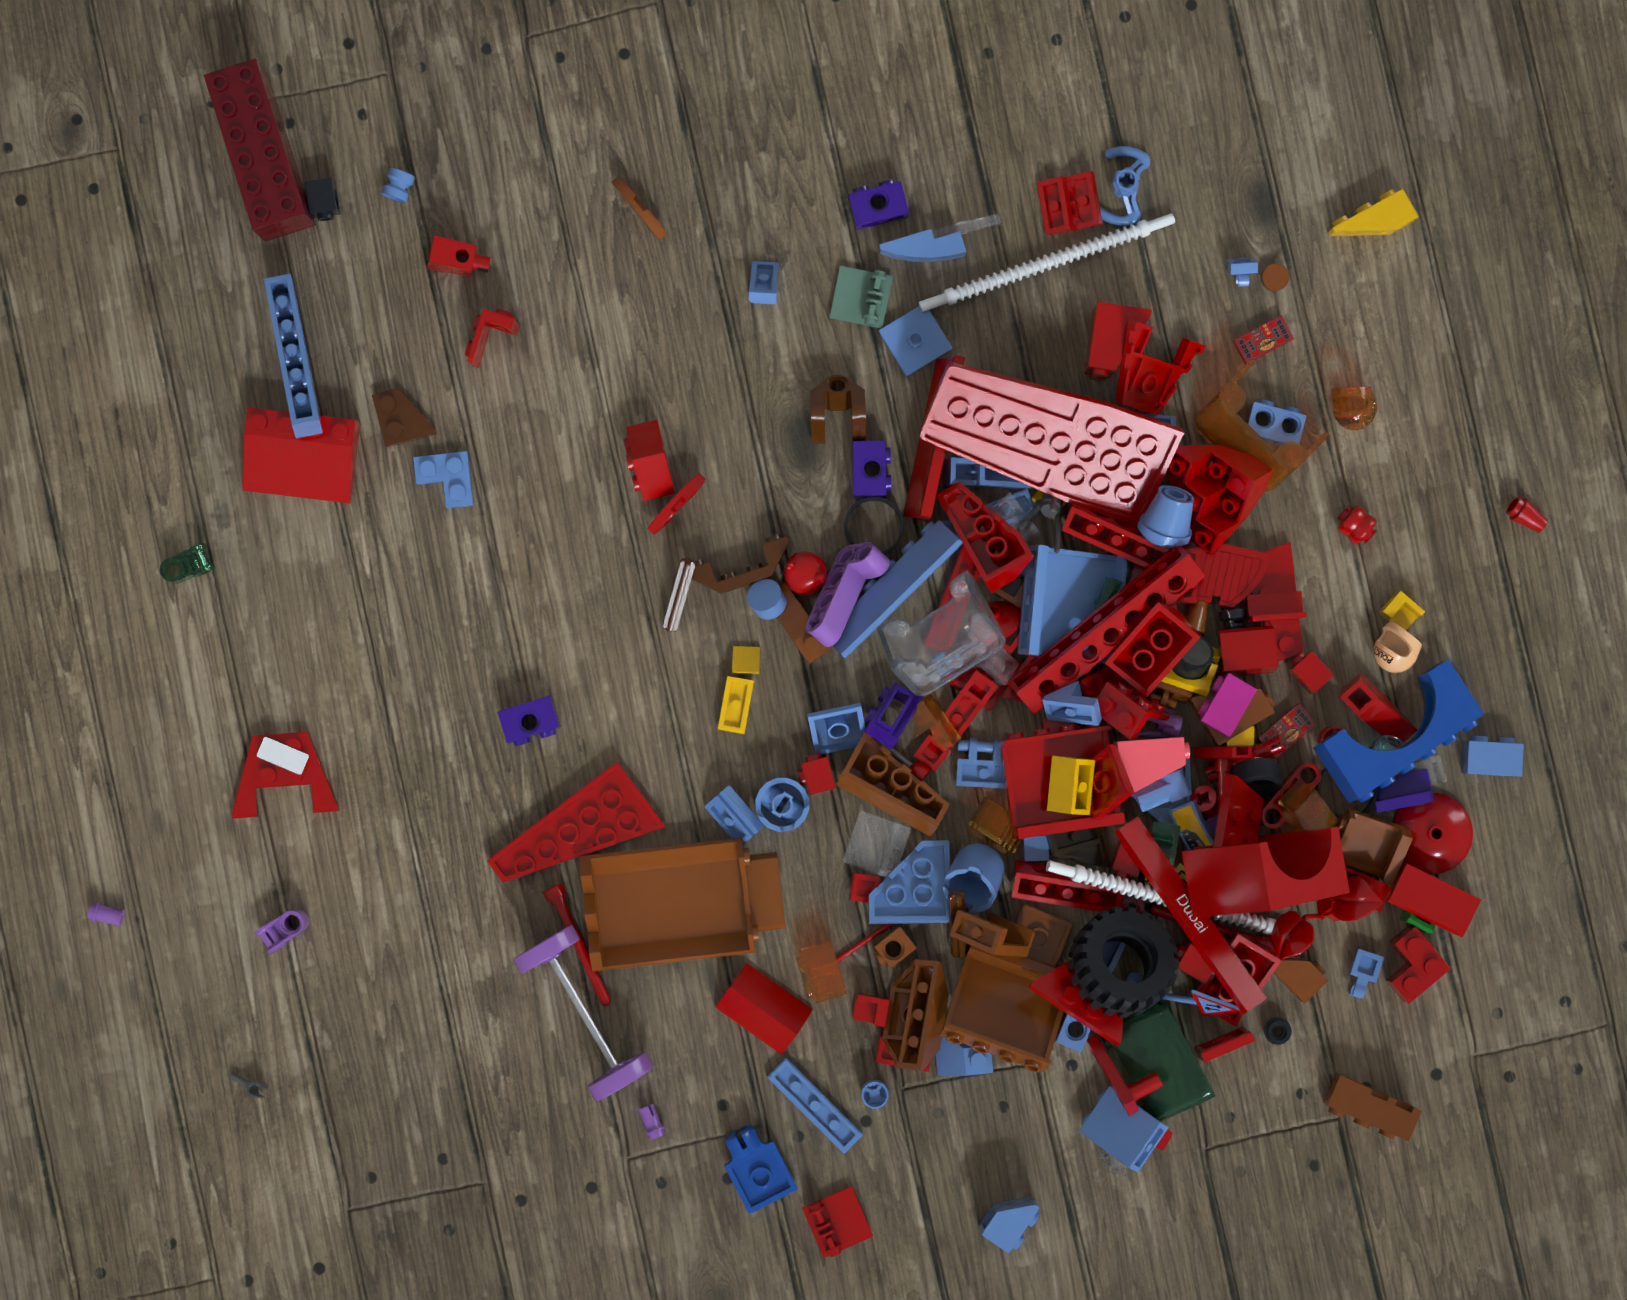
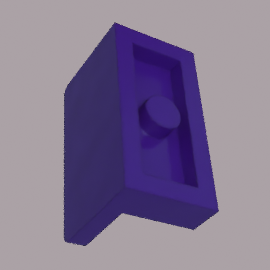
(1406, 791)

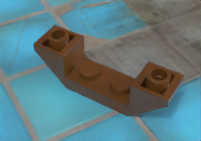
(773, 551)

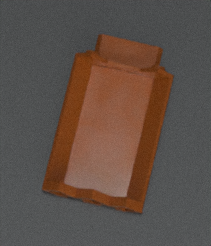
(678, 903)

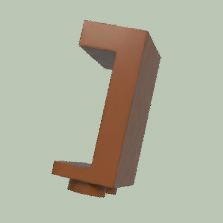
(1373, 844)
(993, 935)

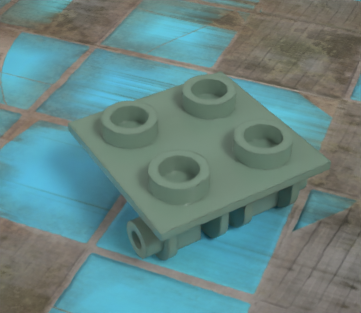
(861, 297)

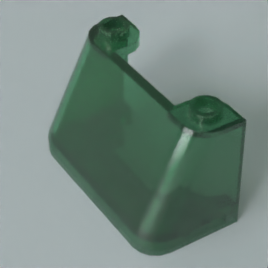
(1157, 1045)

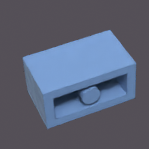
(1492, 758)

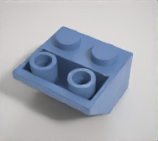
(1008, 1221)

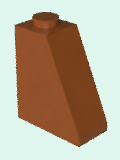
(1257, 710)

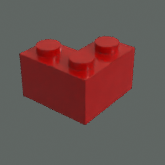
(648, 460)
(1422, 964)

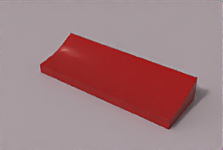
(927, 460)

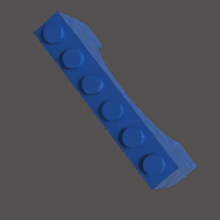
(1446, 711)

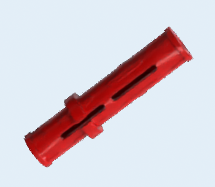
(1262, 750)

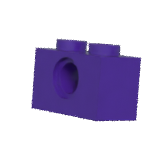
(867, 216)
(864, 453)
(513, 717)

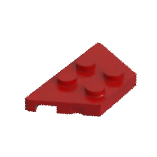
(1238, 813)
(1058, 990)

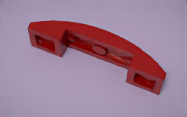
(960, 714)

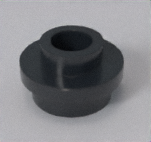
(1285, 1034)

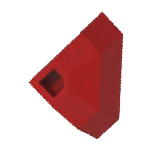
(1223, 488)

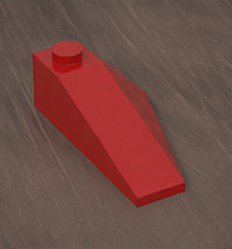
(990, 541)

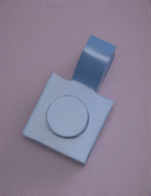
(1365, 968)

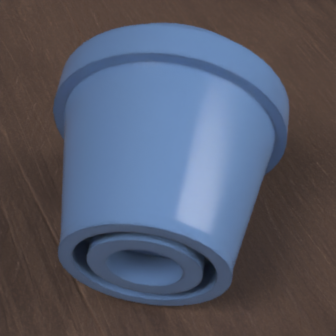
(1168, 517)

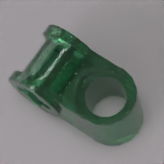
(189, 564)

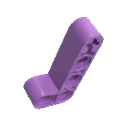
(842, 588)

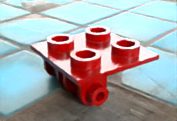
(837, 1222)

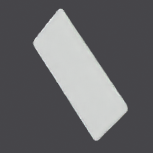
(282, 755)

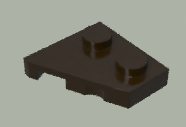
(1080, 846)

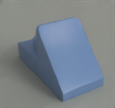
(763, 282)
(1071, 707)

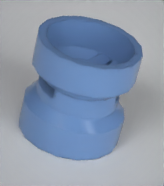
(398, 182)
(876, 1097)

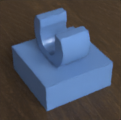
(1241, 269)

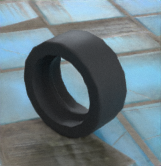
(1260, 775)

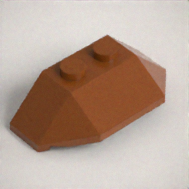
(916, 1015)

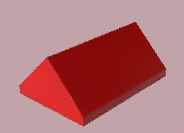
(1153, 648)
(1433, 900)
(1256, 959)
(764, 1008)

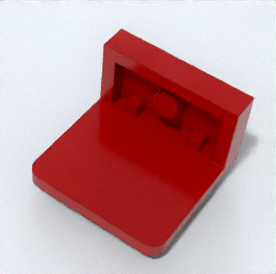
(498, 320)
(1128, 708)

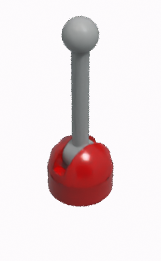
(919, 769)

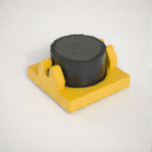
(1196, 663)

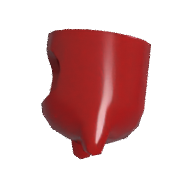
(805, 573)

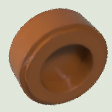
(1275, 277)

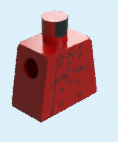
(444, 254)

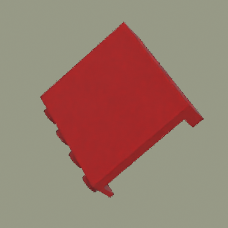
(1027, 778)

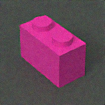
(1226, 704)

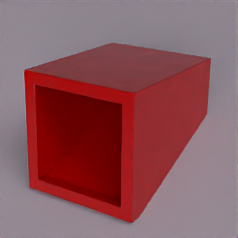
(1108, 337)

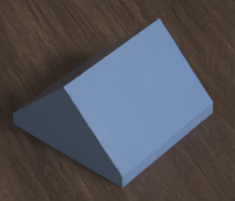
(836, 728)

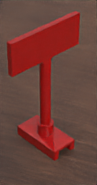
(1222, 758)

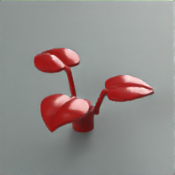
(1295, 935)

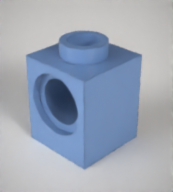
(1074, 1042)

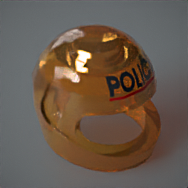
(1354, 406)

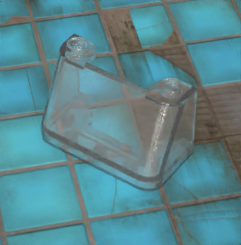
(944, 640)

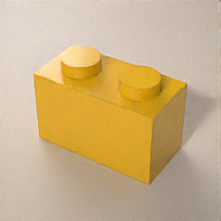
(1071, 785)

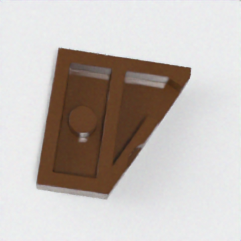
(400, 418)

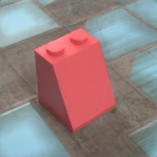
(1152, 759)

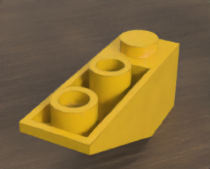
(1382, 218)

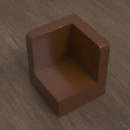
(1012, 592)

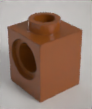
(901, 937)

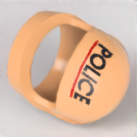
(1396, 649)

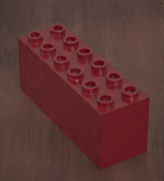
(259, 150)

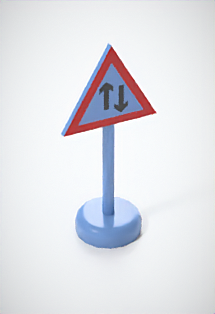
(1206, 1004)

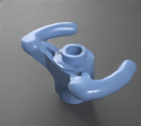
(1126, 184)

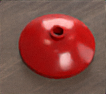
(1455, 837)

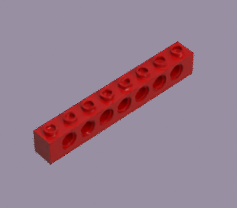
(1109, 615)

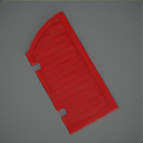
(1228, 573)

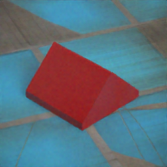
(1247, 651)

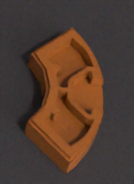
(637, 206)

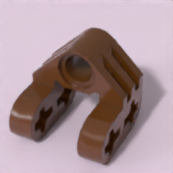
(837, 394)

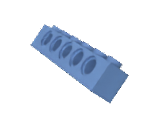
(293, 356)

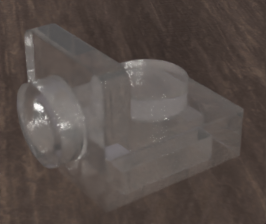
(999, 666)

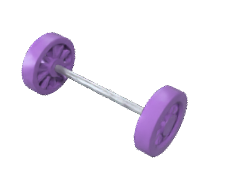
(620, 1073)

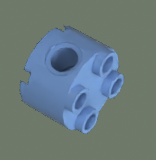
(782, 804)

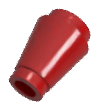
(1526, 514)

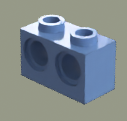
(1273, 431)

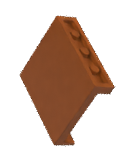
(998, 1011)

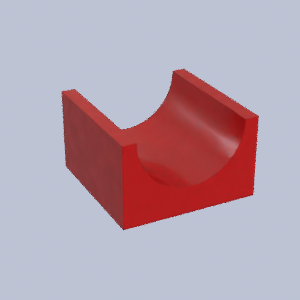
(1266, 874)

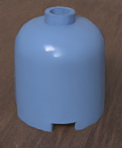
(978, 874)

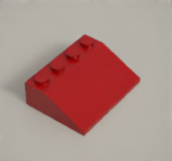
(299, 467)

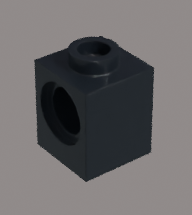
(322, 199)

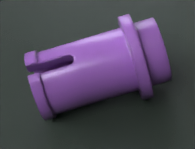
(106, 914)
(651, 1122)

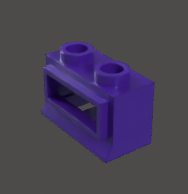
(884, 732)

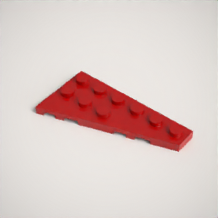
(592, 819)

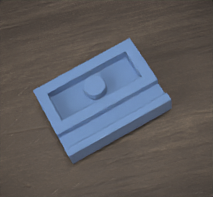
(734, 815)

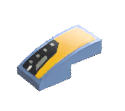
(1193, 827)

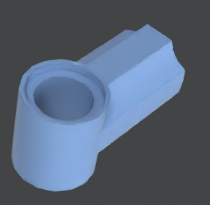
(1167, 789)

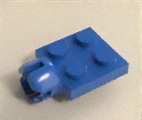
(757, 1170)

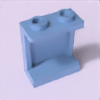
(1122, 1136)

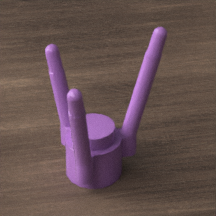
(1167, 728)

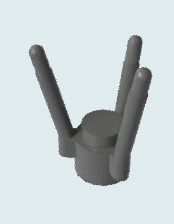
(1050, 507)

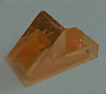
(932, 717)

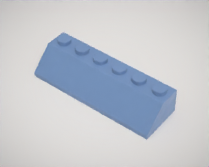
(897, 584)

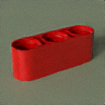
(1288, 782)

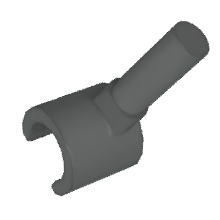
(251, 1086)

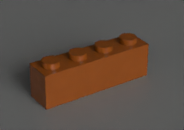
(891, 787)

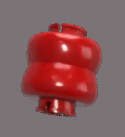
(1356, 524)

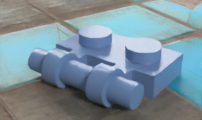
(980, 772)

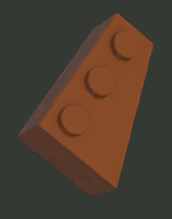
(1371, 1107)

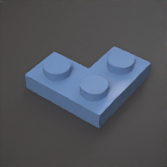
(453, 471)

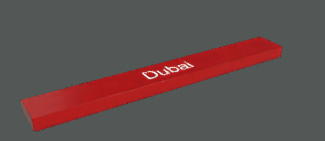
(1199, 929)

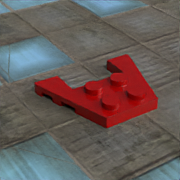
(1148, 381)
(264, 774)

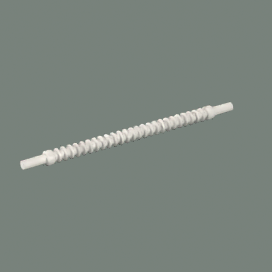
(1141, 229)
(1079, 873)

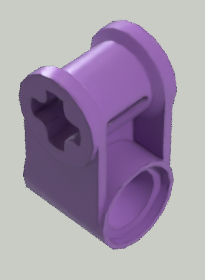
(279, 932)

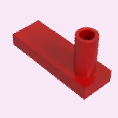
(1126, 1094)

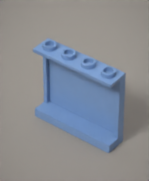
(1062, 593)

